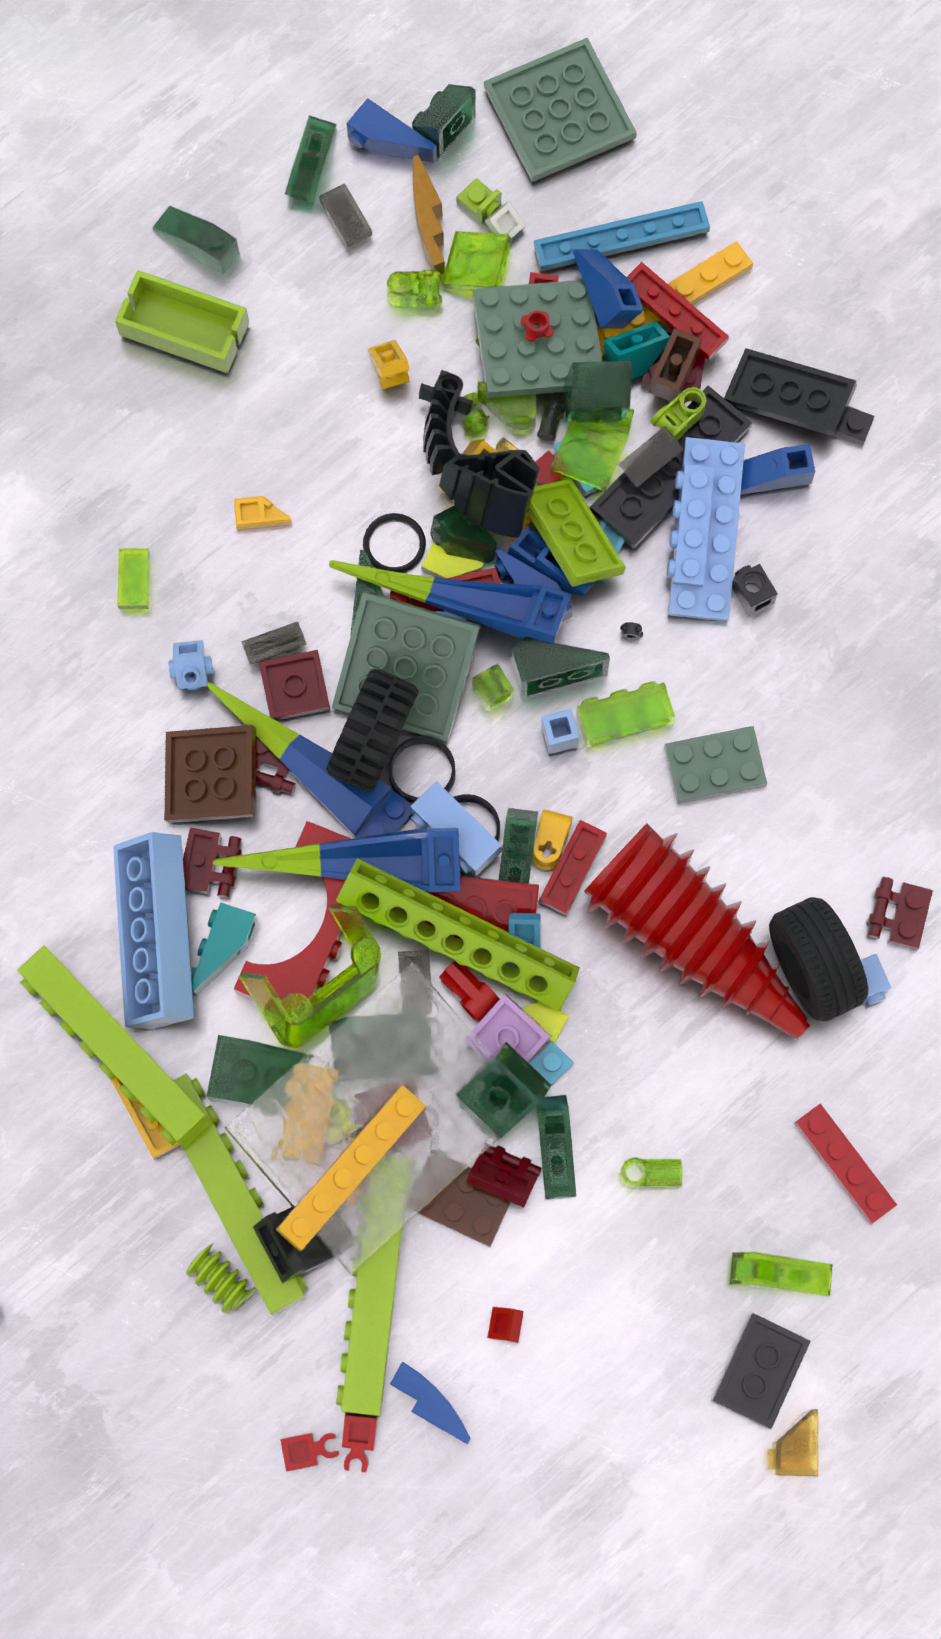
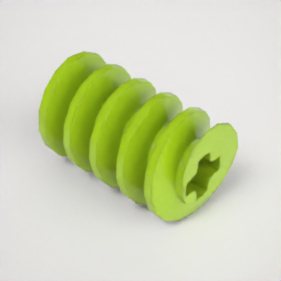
(219, 1280)

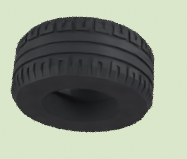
(818, 959)

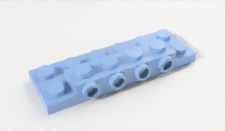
(705, 529)

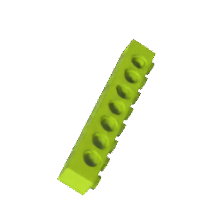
(451, 921)

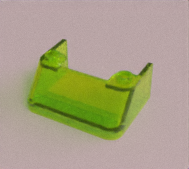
(300, 1018)

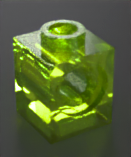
(492, 688)

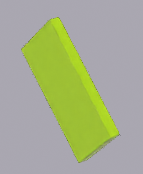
(573, 533)

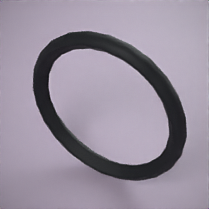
(415, 525)

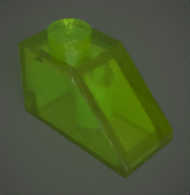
(512, 411)

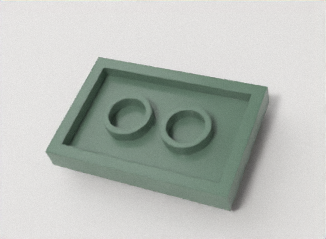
(715, 764)

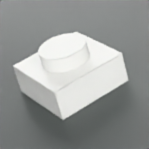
(505, 221)

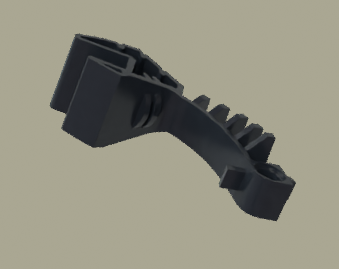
(486, 487)

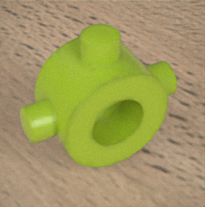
(476, 400)

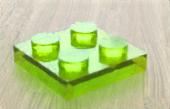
(476, 260)
(589, 453)

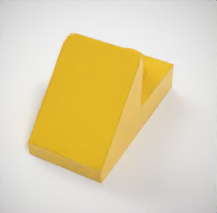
(389, 364)

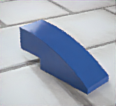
(534, 552)
(430, 1402)

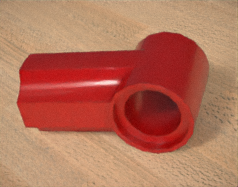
(474, 995)

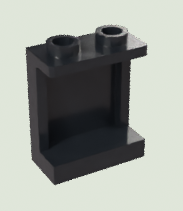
(283, 1255)

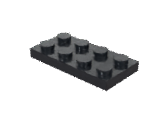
(790, 392)

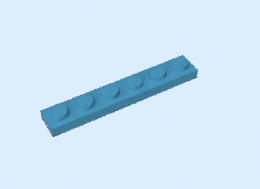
(623, 235)

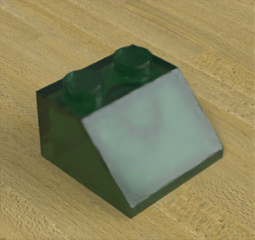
(447, 116)
(598, 391)
(504, 1090)

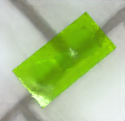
(133, 578)

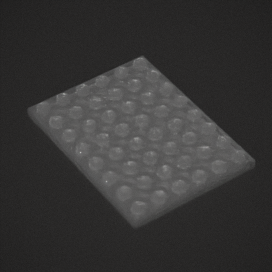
(332, 1093)

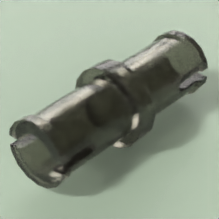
(552, 412)

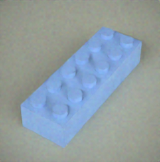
(153, 931)

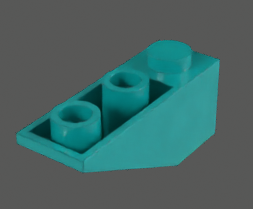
(227, 940)

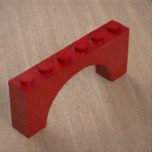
(309, 967)

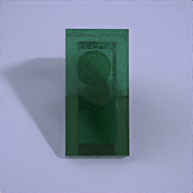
(462, 537)

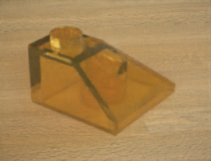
(796, 1448)

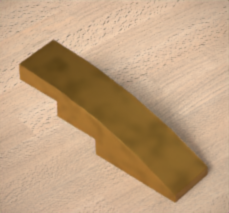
(427, 210)

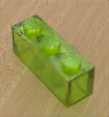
(625, 713)

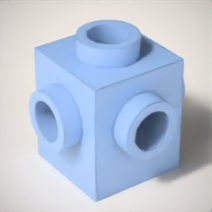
(190, 665)

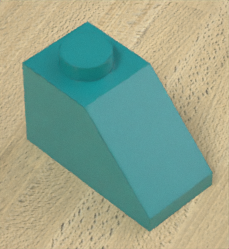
(638, 345)

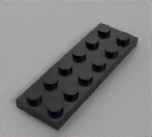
(636, 511)

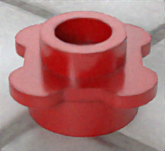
(536, 318)

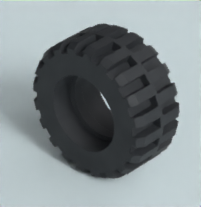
(372, 730)

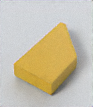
(258, 513)

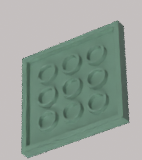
(559, 109)
(540, 366)
(416, 647)

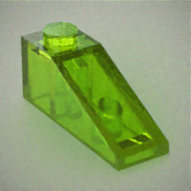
(780, 1273)

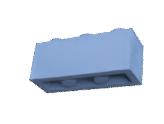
(440, 810)

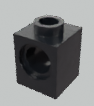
(753, 601)

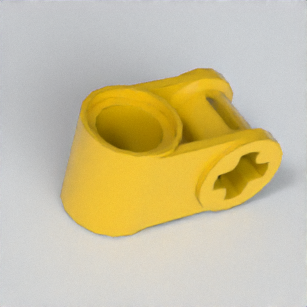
(551, 836)

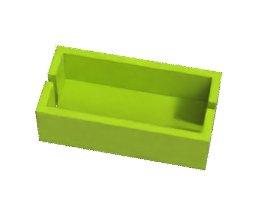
(182, 321)

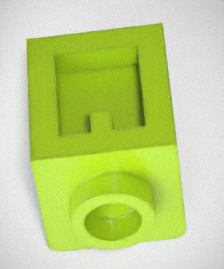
(479, 200)

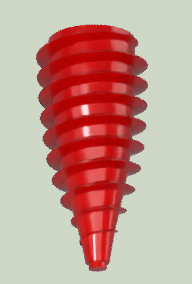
(691, 927)

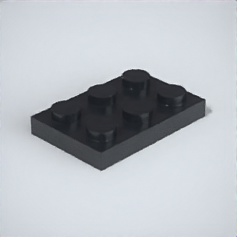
(761, 1371)

